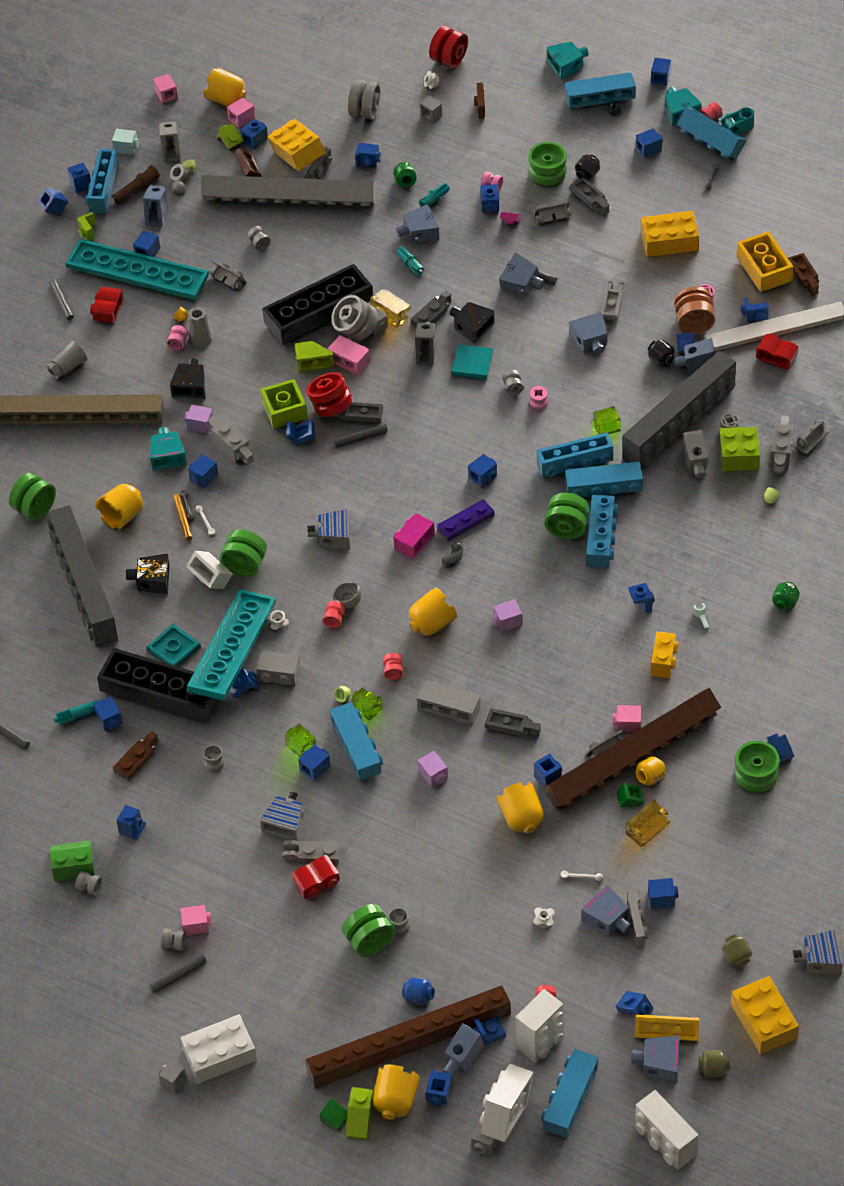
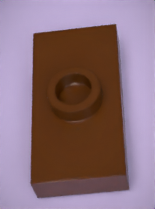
(479, 101)
(248, 163)

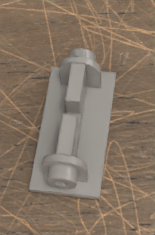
(545, 212)
(222, 271)
(811, 437)
(597, 746)

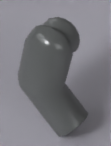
(456, 554)

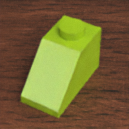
(313, 356)
(359, 1113)

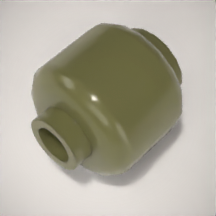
(737, 950)
(713, 1064)

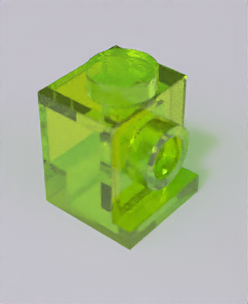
(367, 703)

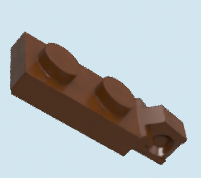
(805, 272)
(136, 756)

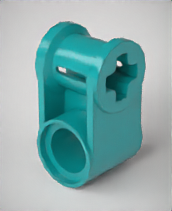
(739, 120)

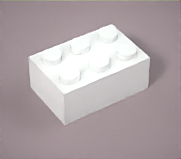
(539, 1026)
(218, 1048)
(506, 1102)
(666, 1130)

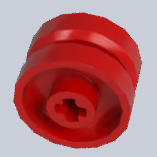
(448, 46)
(329, 394)

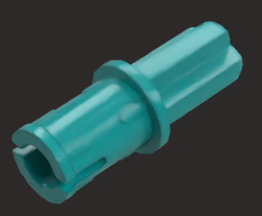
(434, 195)
(410, 261)

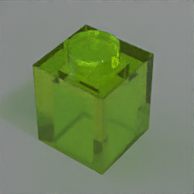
(606, 421)
(299, 739)

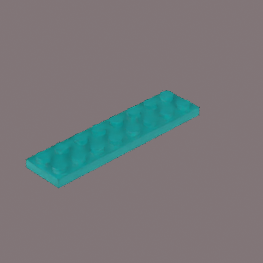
(137, 269)
(231, 645)

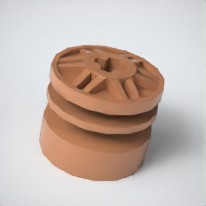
(694, 310)

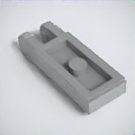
(612, 301)
(311, 851)
(636, 917)

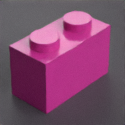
(413, 535)

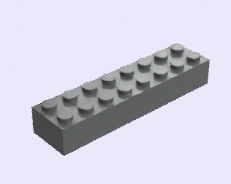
(679, 410)
(82, 576)

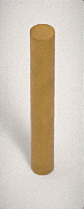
(182, 516)

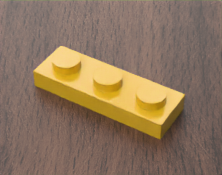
(664, 1026)

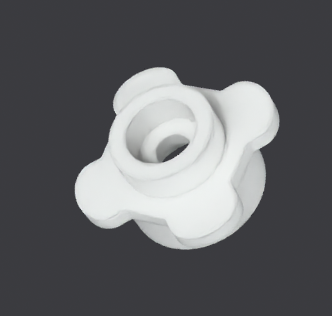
(431, 80)
(277, 615)
(543, 922)

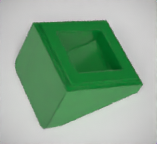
(629, 795)
(333, 1114)

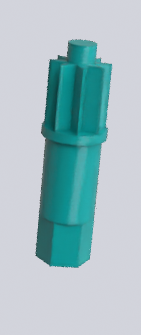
(74, 713)

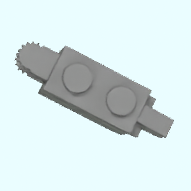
(230, 441)
(781, 445)

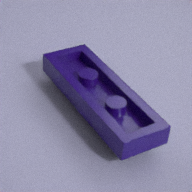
(465, 520)

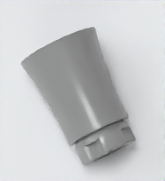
(199, 329)
(66, 360)

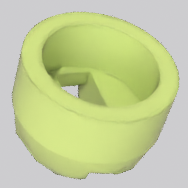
(189, 165)
(771, 495)
(340, 692)

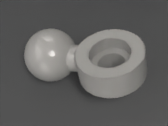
(178, 174)

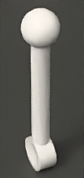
(211, 532)
(564, 875)

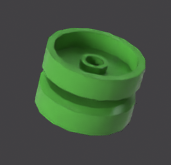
(547, 163)
(32, 496)
(567, 515)
(243, 552)
(756, 766)
(368, 930)

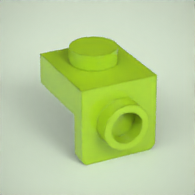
(229, 136)
(85, 226)

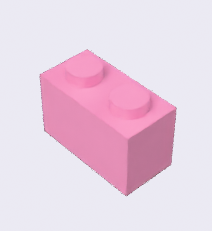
(349, 354)

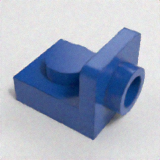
(684, 339)
(490, 1030)

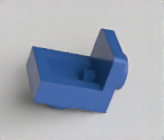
(754, 312)
(300, 433)
(642, 594)
(243, 682)
(782, 746)
(634, 1004)

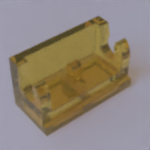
(391, 306)
(647, 823)

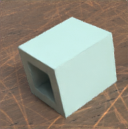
(125, 141)

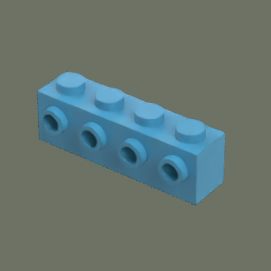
(600, 90)
(711, 132)
(102, 181)
(574, 455)
(604, 479)
(600, 531)
(356, 741)
(570, 1093)

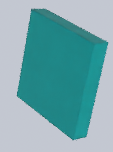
(472, 361)
(173, 646)

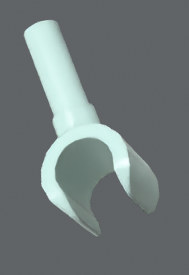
(700, 613)

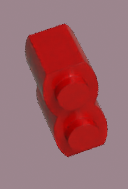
(107, 304)
(777, 351)
(315, 877)

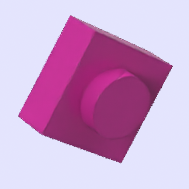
(510, 217)

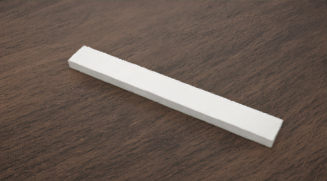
(777, 326)

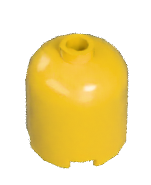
(224, 87)
(119, 505)
(431, 613)
(521, 807)
(394, 1091)

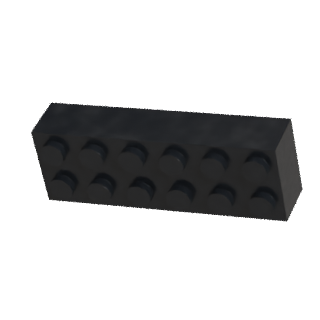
(314, 304)
(153, 685)

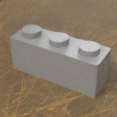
(448, 702)

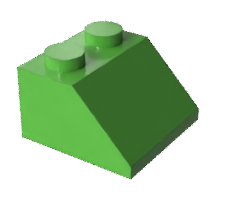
(71, 859)

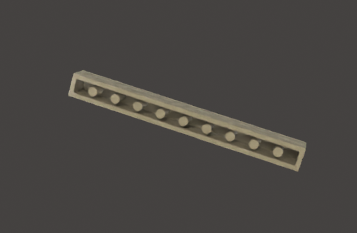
(81, 409)

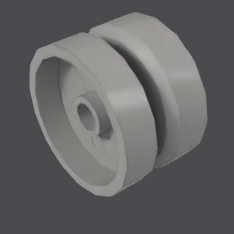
(364, 99)
(354, 317)

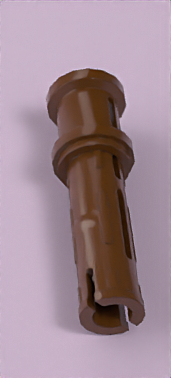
(141, 180)

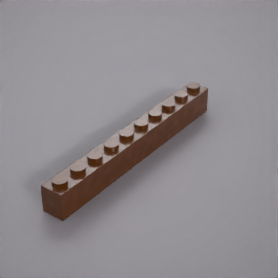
(631, 748)
(406, 1037)

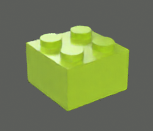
(283, 403)
(739, 448)

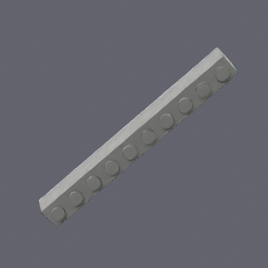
(288, 189)

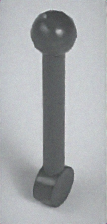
(715, 166)
(184, 494)

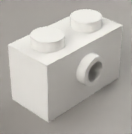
(209, 570)

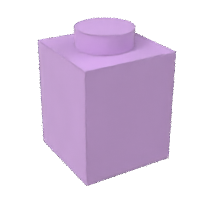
(198, 419)
(507, 615)
(432, 769)

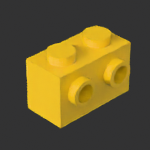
(663, 655)

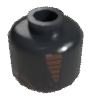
(587, 167)
(661, 352)

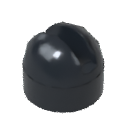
(614, 112)

